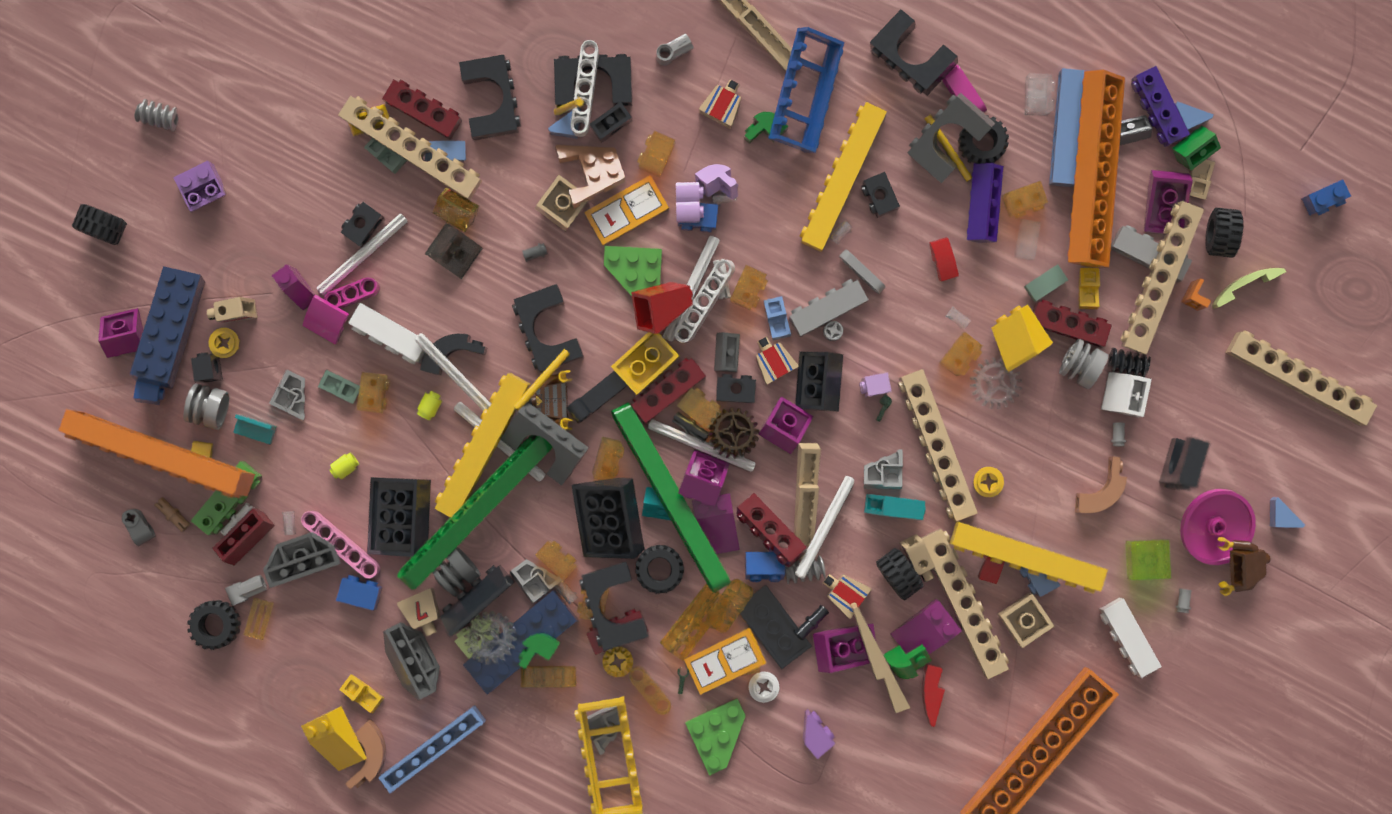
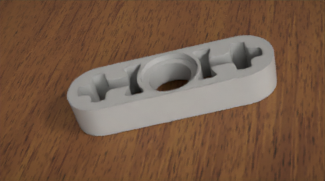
(864, 273)

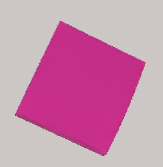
(325, 319)

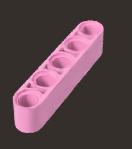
(350, 546)

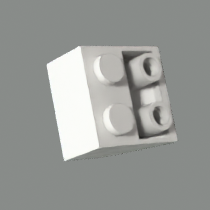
(1126, 394)

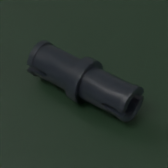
(690, 427)
(811, 622)

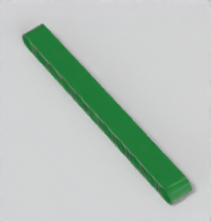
(671, 500)
(473, 511)

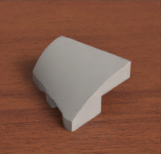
(290, 394)
(885, 472)
(534, 580)
(603, 718)

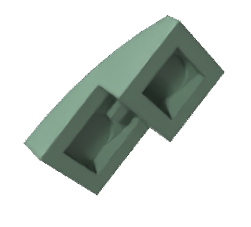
(385, 155)
(1046, 283)
(339, 386)

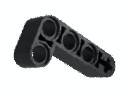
(596, 397)

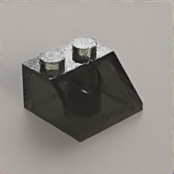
(453, 250)

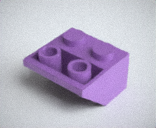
(200, 185)
(815, 736)

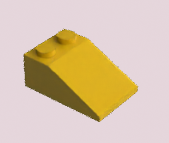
(645, 361)
(334, 739)

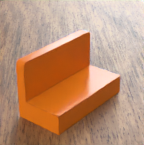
(1193, 299)

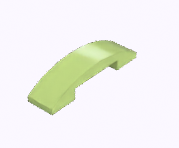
(1227, 295)

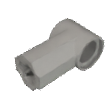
(675, 48)
(243, 590)

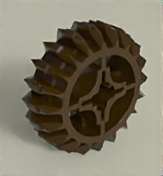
(733, 417)

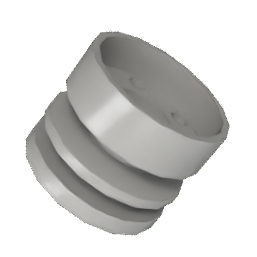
(1084, 364)
(206, 406)

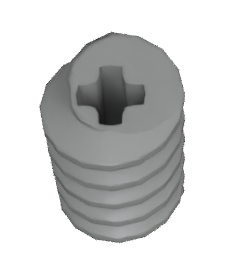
(156, 115)
(817, 568)

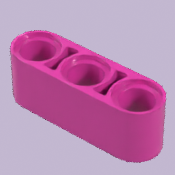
(958, 83)
(361, 293)

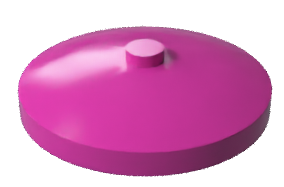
(1215, 516)

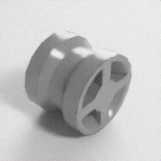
(833, 330)

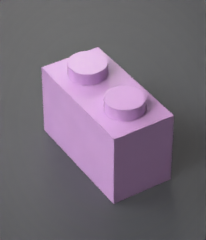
(875, 385)

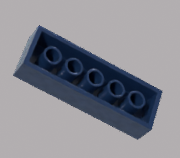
(167, 327)
(548, 617)

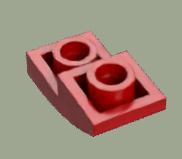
(944, 258)
(990, 570)

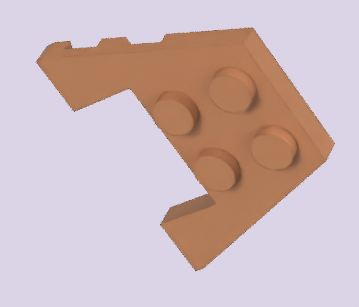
(599, 166)

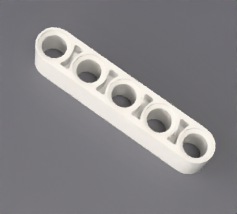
(582, 79)
(711, 294)

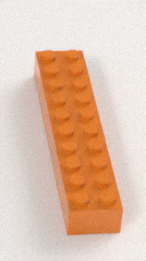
(1096, 169)
(156, 453)
(1044, 746)

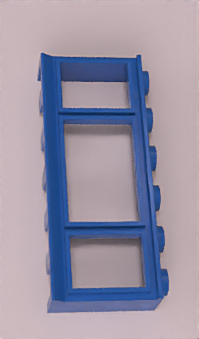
(822, 95)

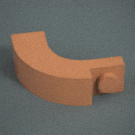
(1108, 494)
(375, 748)

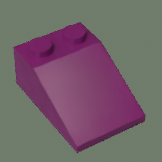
(1163, 193)
(704, 478)
(718, 524)
(929, 627)
(840, 649)

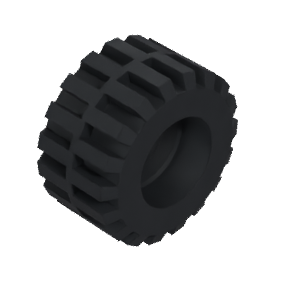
(978, 156)
(99, 224)
(1224, 232)
(899, 574)
(651, 584)
(198, 628)

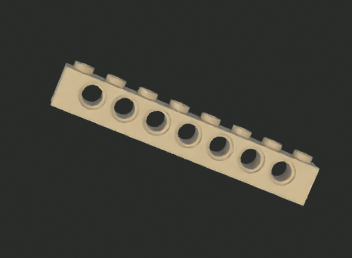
(350, 113)
(1192, 216)
(1239, 349)
(966, 507)
(989, 667)

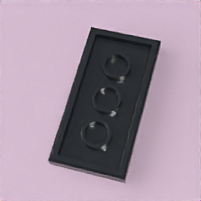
(774, 627)

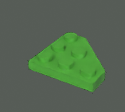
(634, 266)
(717, 734)

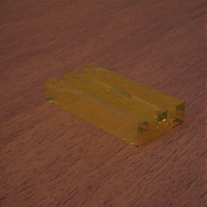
(265, 622)

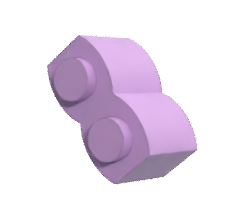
(687, 202)

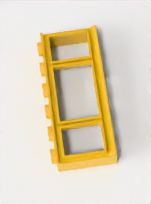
(587, 753)

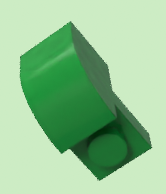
(763, 123)
(538, 643)
(904, 664)

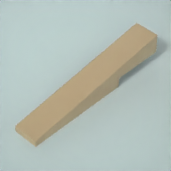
(759, 29)
(806, 492)
(879, 665)

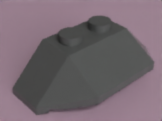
(299, 558)
(411, 659)

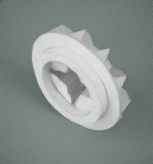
(765, 696)

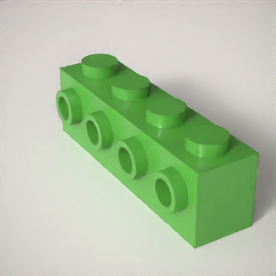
(221, 507)

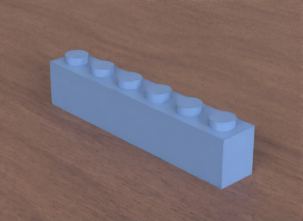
(1066, 127)
(432, 749)

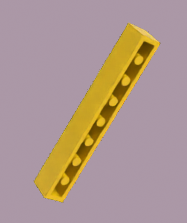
(843, 177)
(482, 446)
(1028, 556)

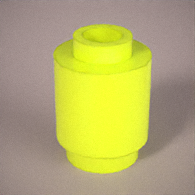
(429, 405)
(344, 466)

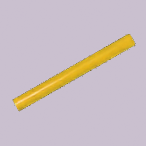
(568, 106)
(950, 151)
(541, 380)

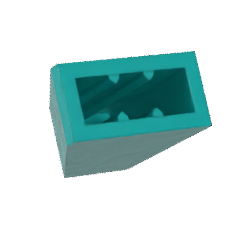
(895, 507)

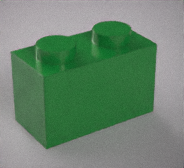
(1196, 148)

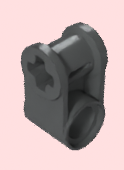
(138, 529)

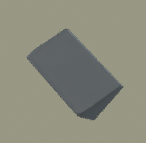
(1135, 130)
(727, 352)

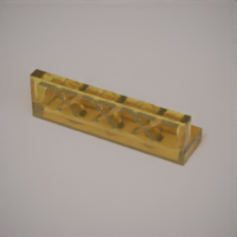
(690, 620)

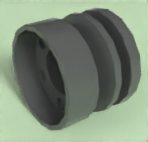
(456, 570)

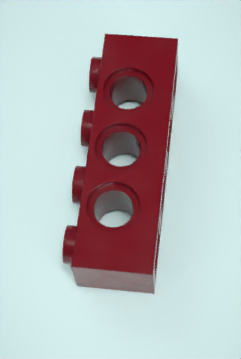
(446, 127)
(1100, 326)
(694, 374)
(755, 506)

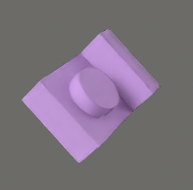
(717, 178)

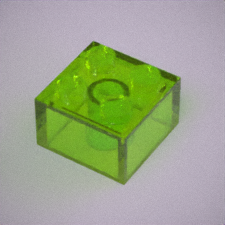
(1148, 559)

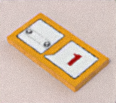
(626, 210)
(725, 661)

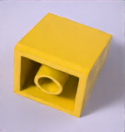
(1019, 337)

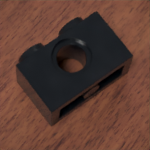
(611, 122)
(880, 183)
(372, 221)
(206, 368)
(725, 394)

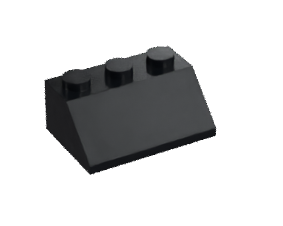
(819, 381)

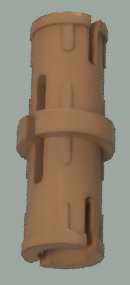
(172, 514)

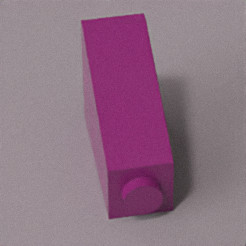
(294, 286)

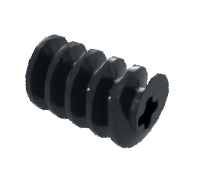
(1130, 362)

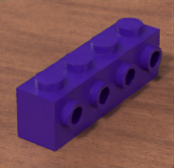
(1159, 106)
(985, 203)

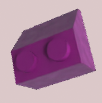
(120, 332)
(785, 425)

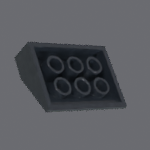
(398, 516)
(608, 518)
(476, 600)

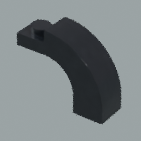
(448, 345)

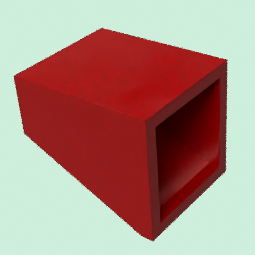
(660, 305)

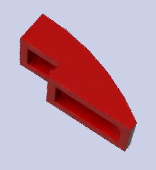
(932, 692)

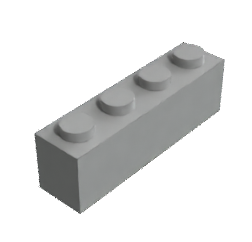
(1142, 249)
(828, 308)

